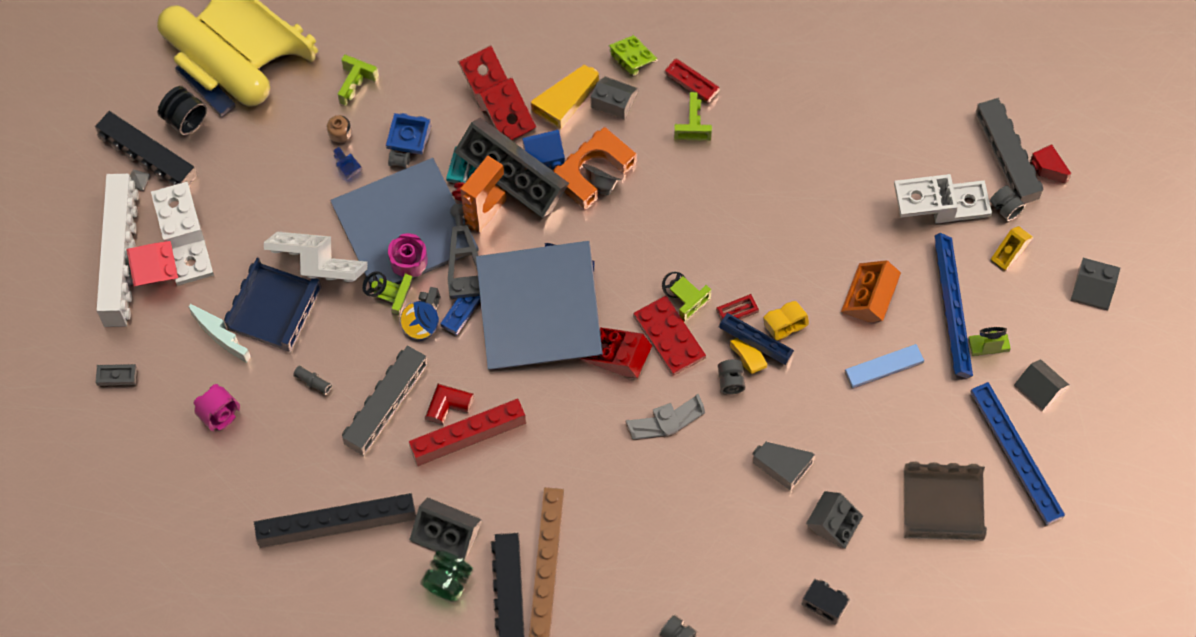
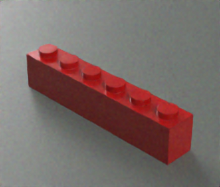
(467, 432)

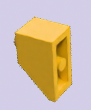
(1011, 247)

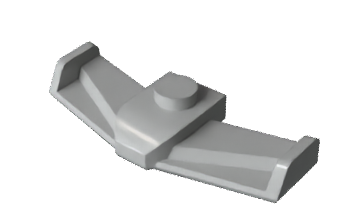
(666, 419)

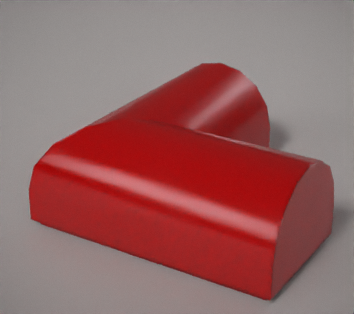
(446, 398)

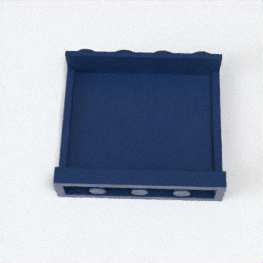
(272, 305)

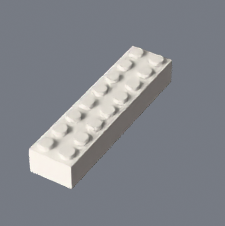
(116, 237)

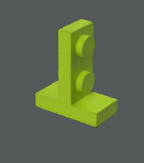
(358, 70)
(694, 129)

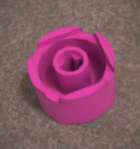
(407, 255)
(216, 407)

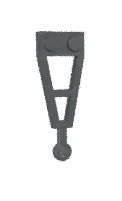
(462, 286)

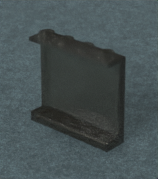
(943, 501)

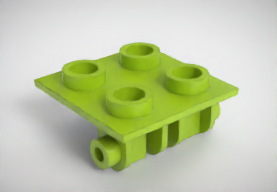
(631, 54)

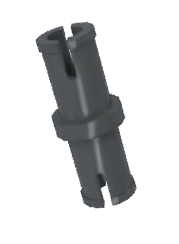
(312, 380)

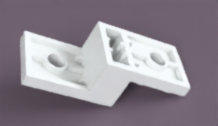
(942, 198)
(184, 231)
(315, 256)

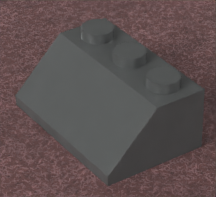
(445, 528)

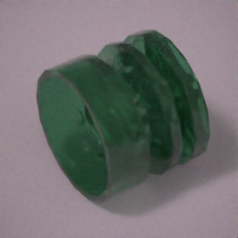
(447, 576)

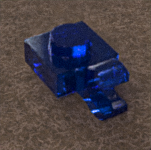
(346, 164)

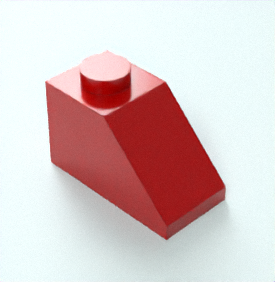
(1050, 165)

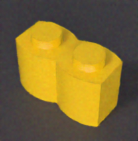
(786, 320)

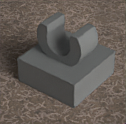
(432, 297)

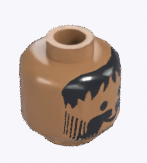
(339, 129)

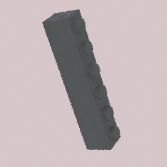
(1008, 150)
(384, 400)

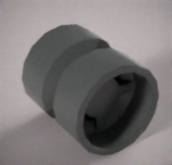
(1008, 203)
(731, 376)
(676, 628)

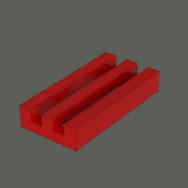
(747, 313)

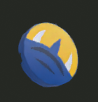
(419, 320)

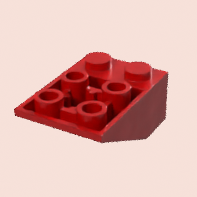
(622, 352)

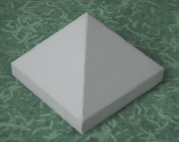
(140, 179)

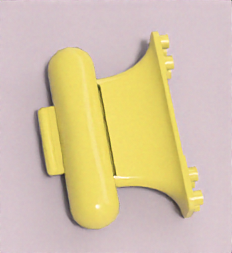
(231, 44)

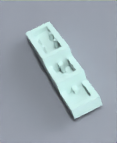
(217, 331)

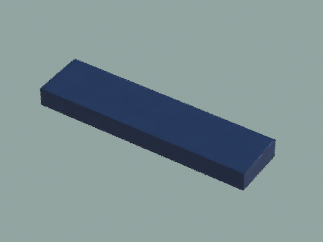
(215, 98)
(756, 338)

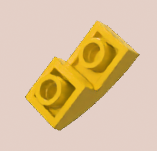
(750, 356)

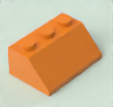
(871, 291)

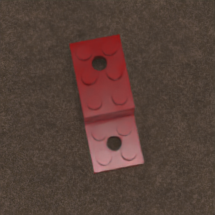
(496, 93)

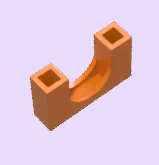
(603, 146)
(481, 196)

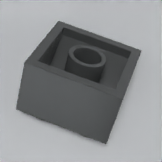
(613, 97)
(1095, 283)

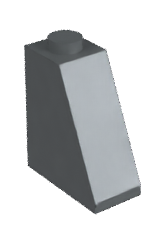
(783, 462)

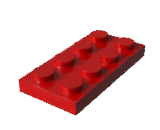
(669, 335)

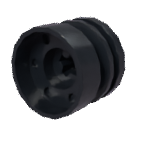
(182, 110)

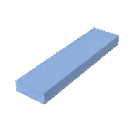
(884, 366)

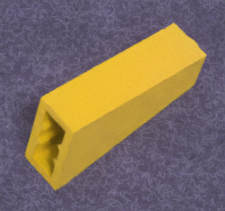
(566, 96)

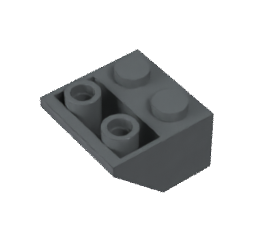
(834, 518)

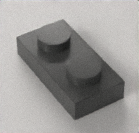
(116, 374)

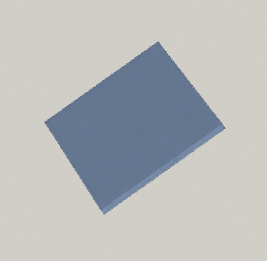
(399, 204)
(539, 305)

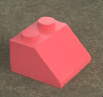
(152, 263)

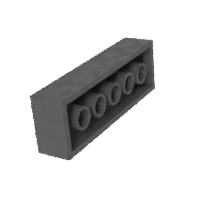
(523, 174)

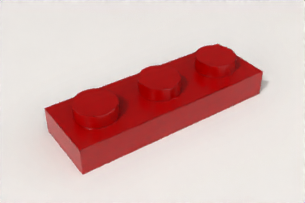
(692, 80)

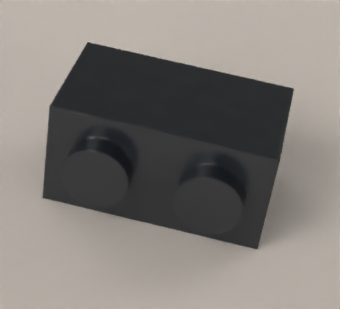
(825, 601)

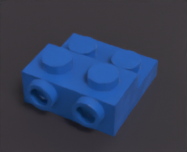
(408, 133)

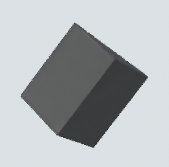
(1041, 384)

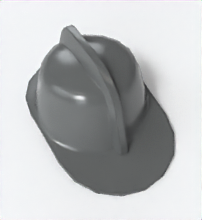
(601, 180)

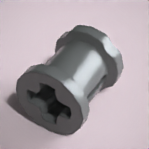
(399, 159)

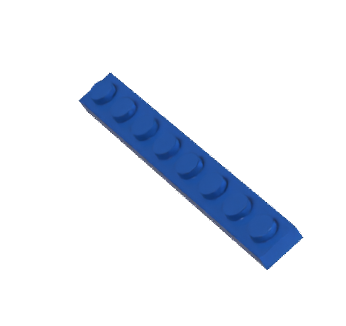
(953, 306)
(1017, 453)

